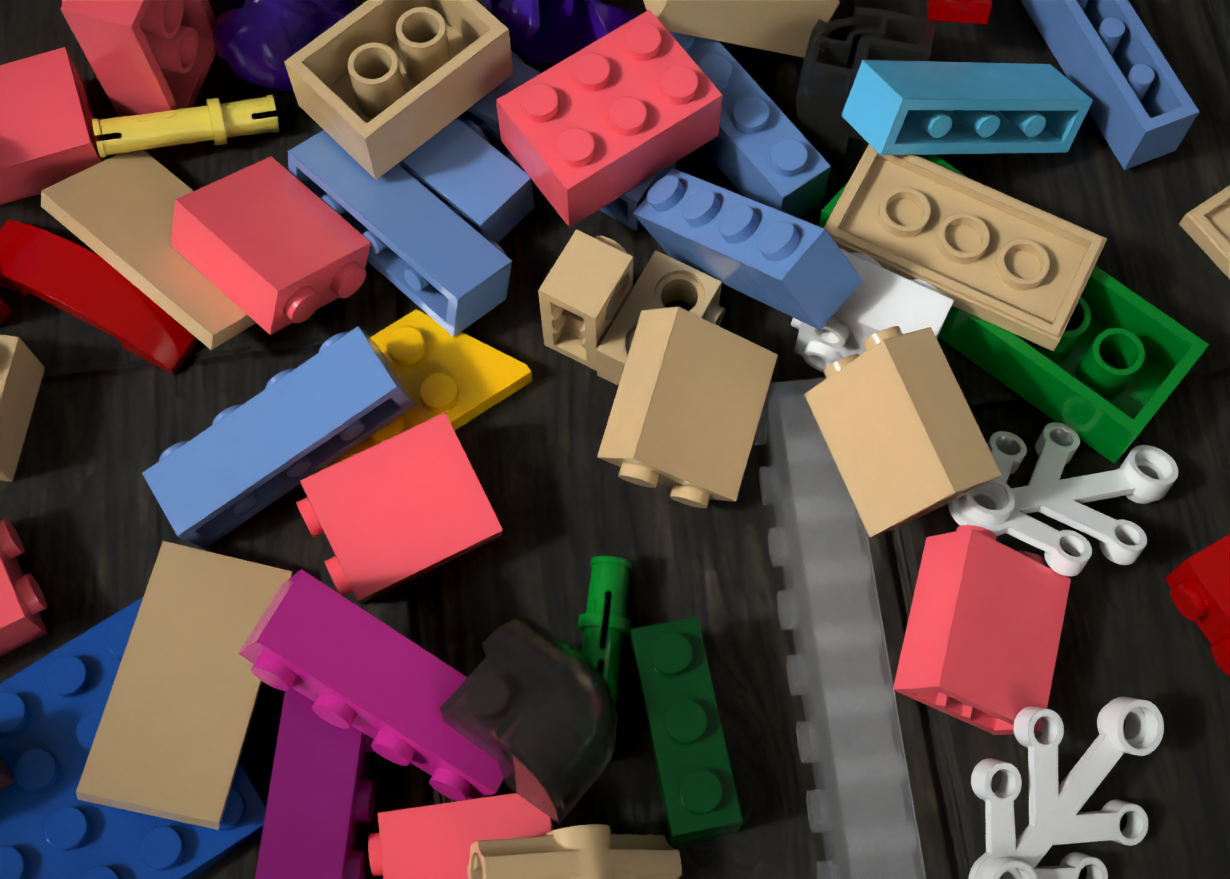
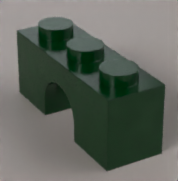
(685, 731)

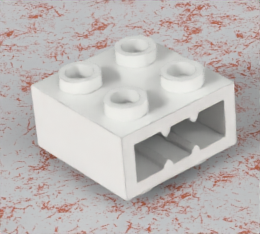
(875, 305)

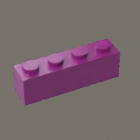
(316, 798)

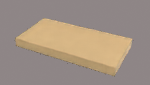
(127, 218)
(968, 242)
(182, 690)

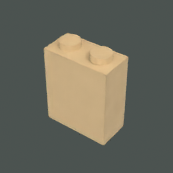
(687, 407)
(900, 429)

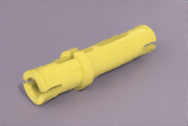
(186, 125)

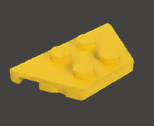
(442, 375)

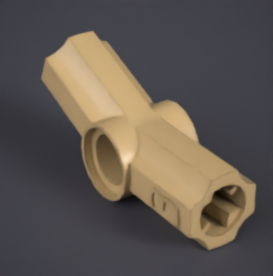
(575, 854)

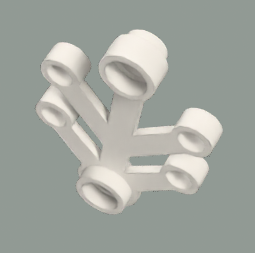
(1142, 478)
(1056, 807)

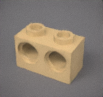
(659, 284)
(584, 295)

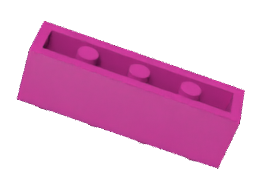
(368, 680)

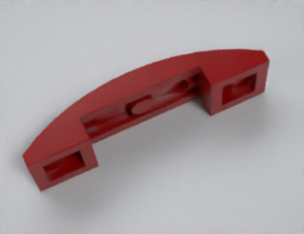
(92, 292)

